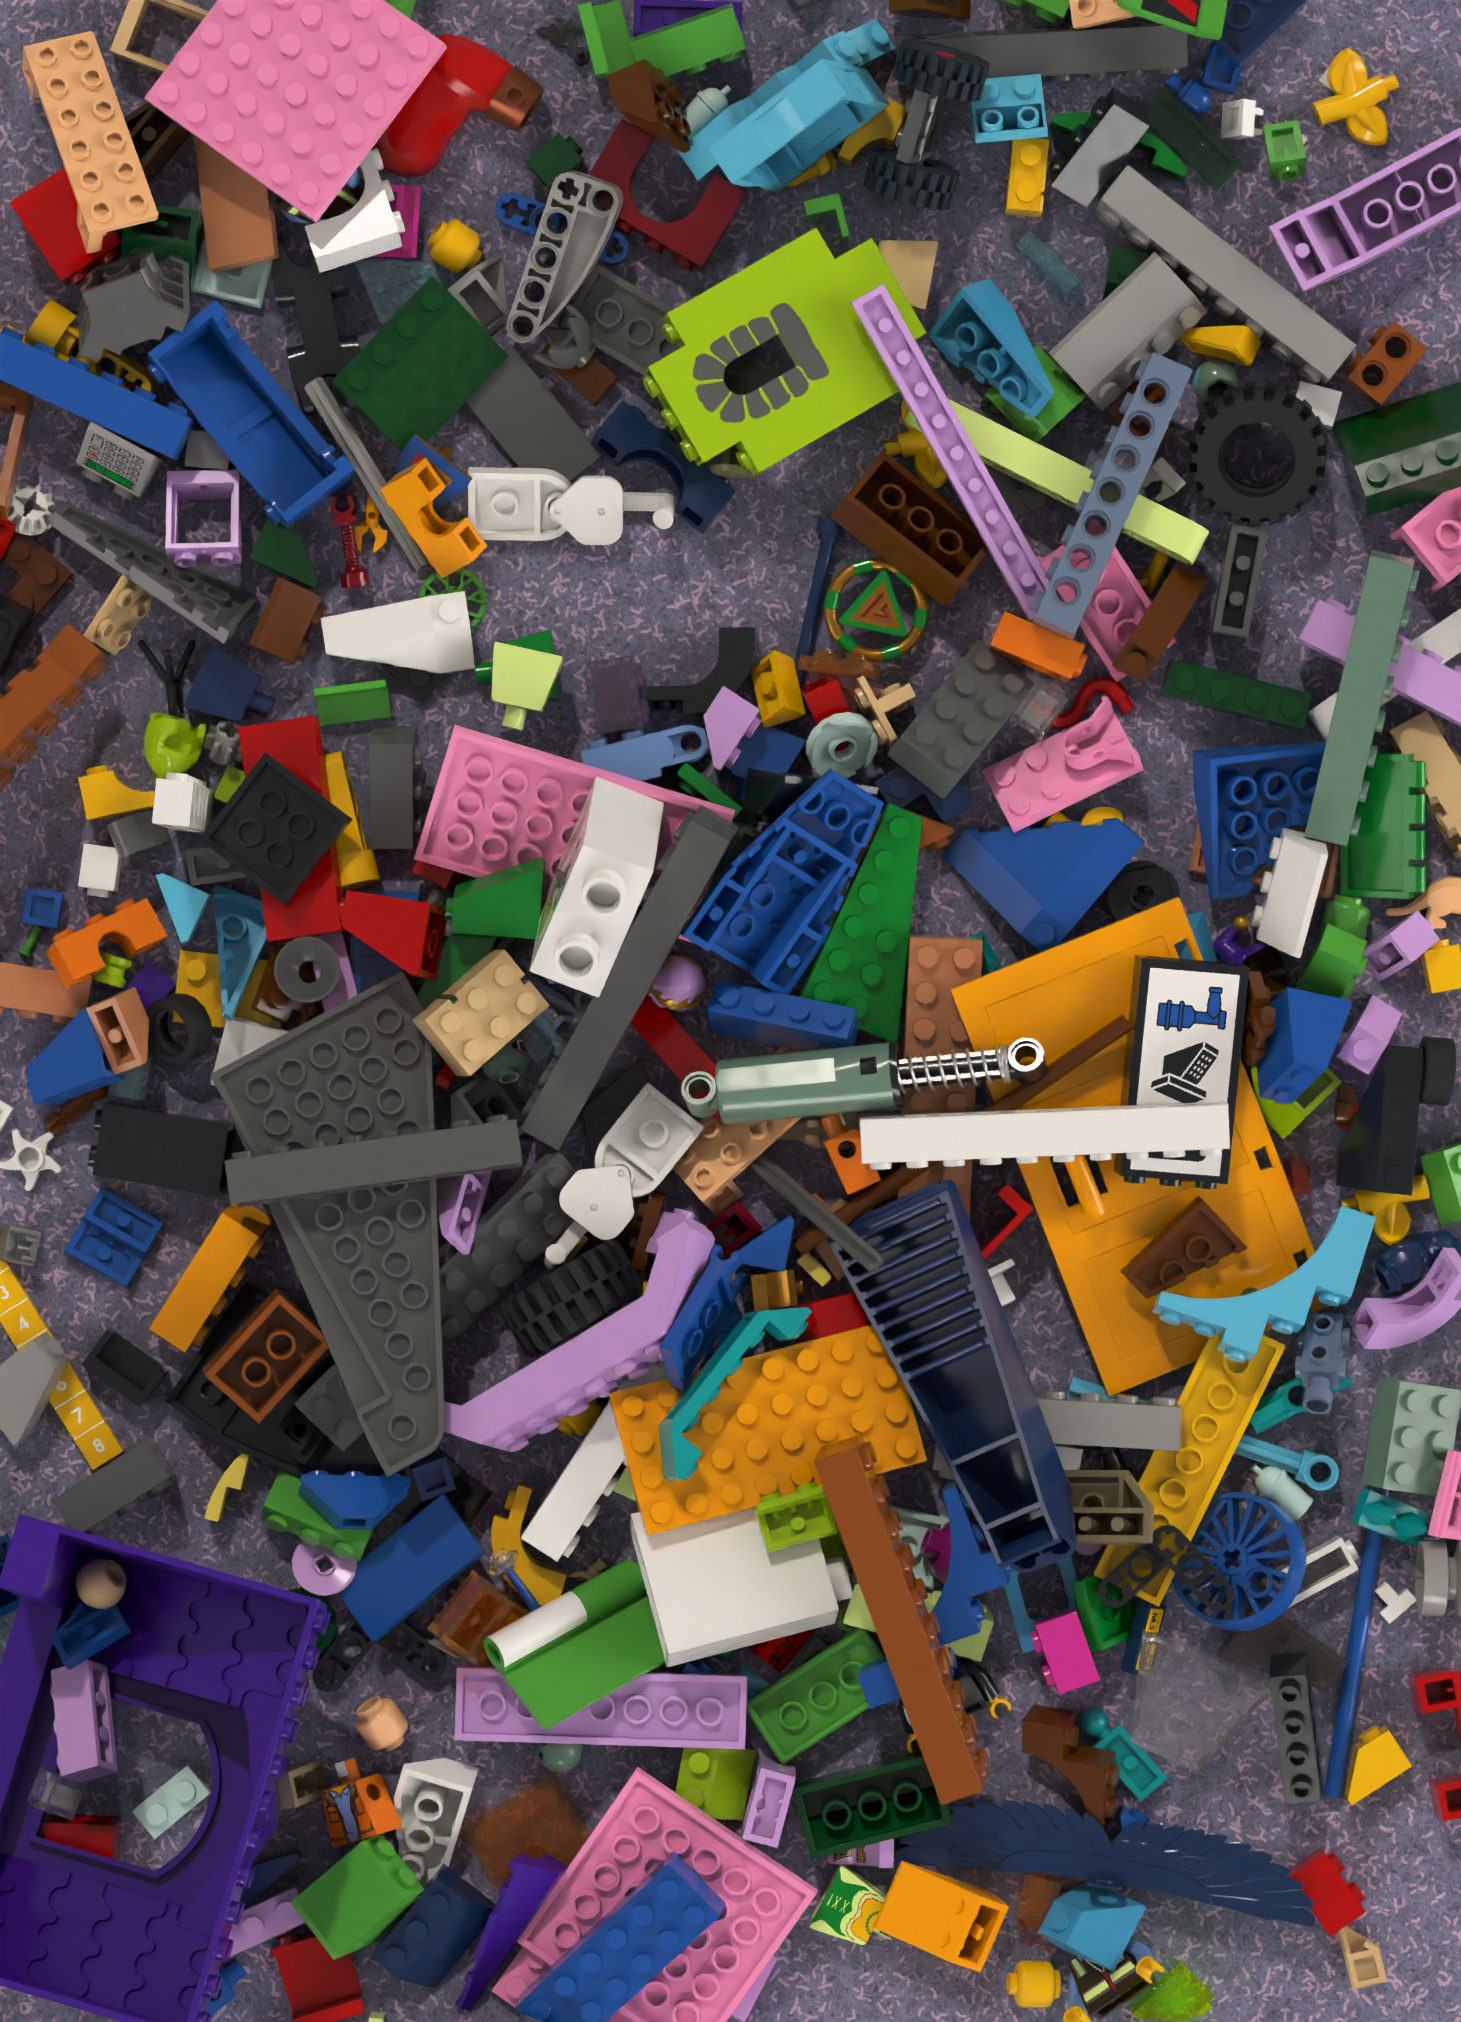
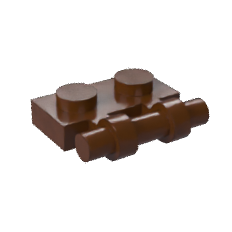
(274, 1003)
(1258, 1019)

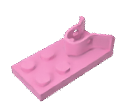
(1436, 536)
(1114, 606)
(1063, 769)

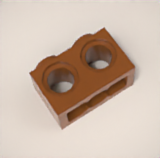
(1390, 369)

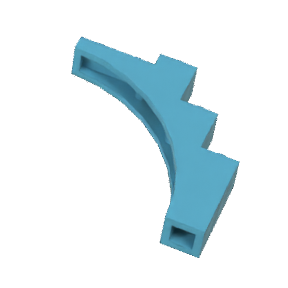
(855, 48)
(1285, 1305)

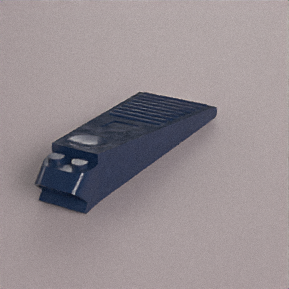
(964, 1371)

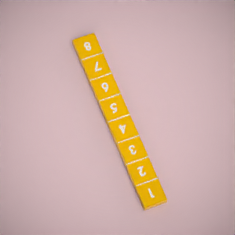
(70, 1395)

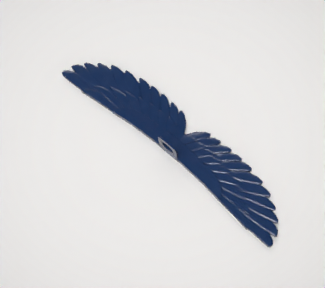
(1139, 1856)

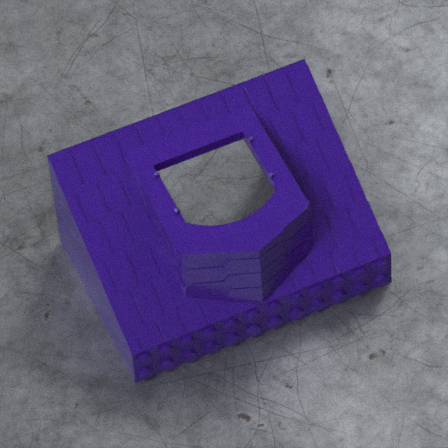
(199, 1651)

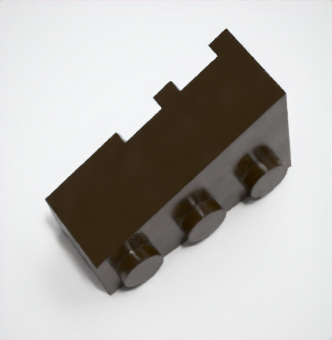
(154, 138)

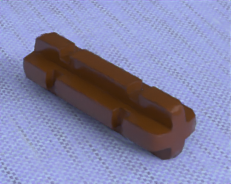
(73, 1110)

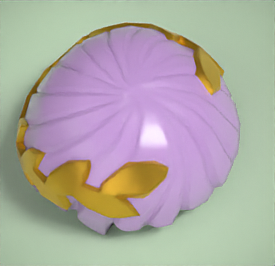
(678, 984)

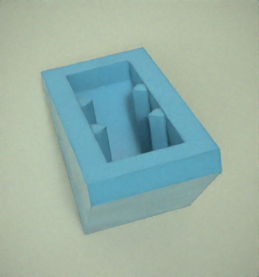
(184, 904)

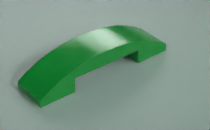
(1164, 159)

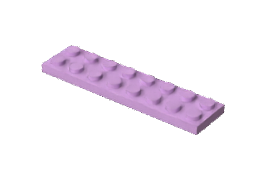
(649, 1711)

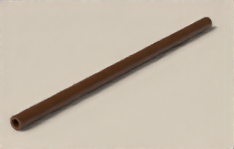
(1009, 1101)

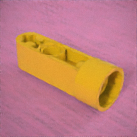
(60, 330)
(355, 861)

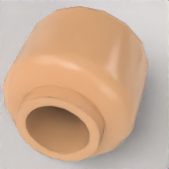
(381, 1723)

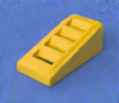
(1227, 343)

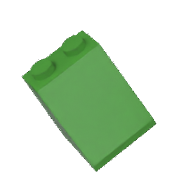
(358, 1897)

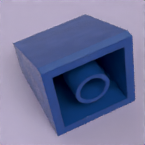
(1301, 1043)

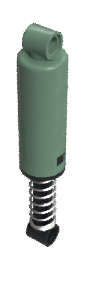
(846, 1079)

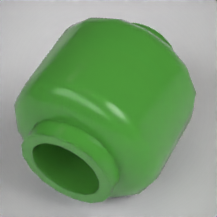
(1347, 915)

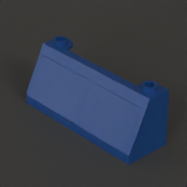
(249, 416)

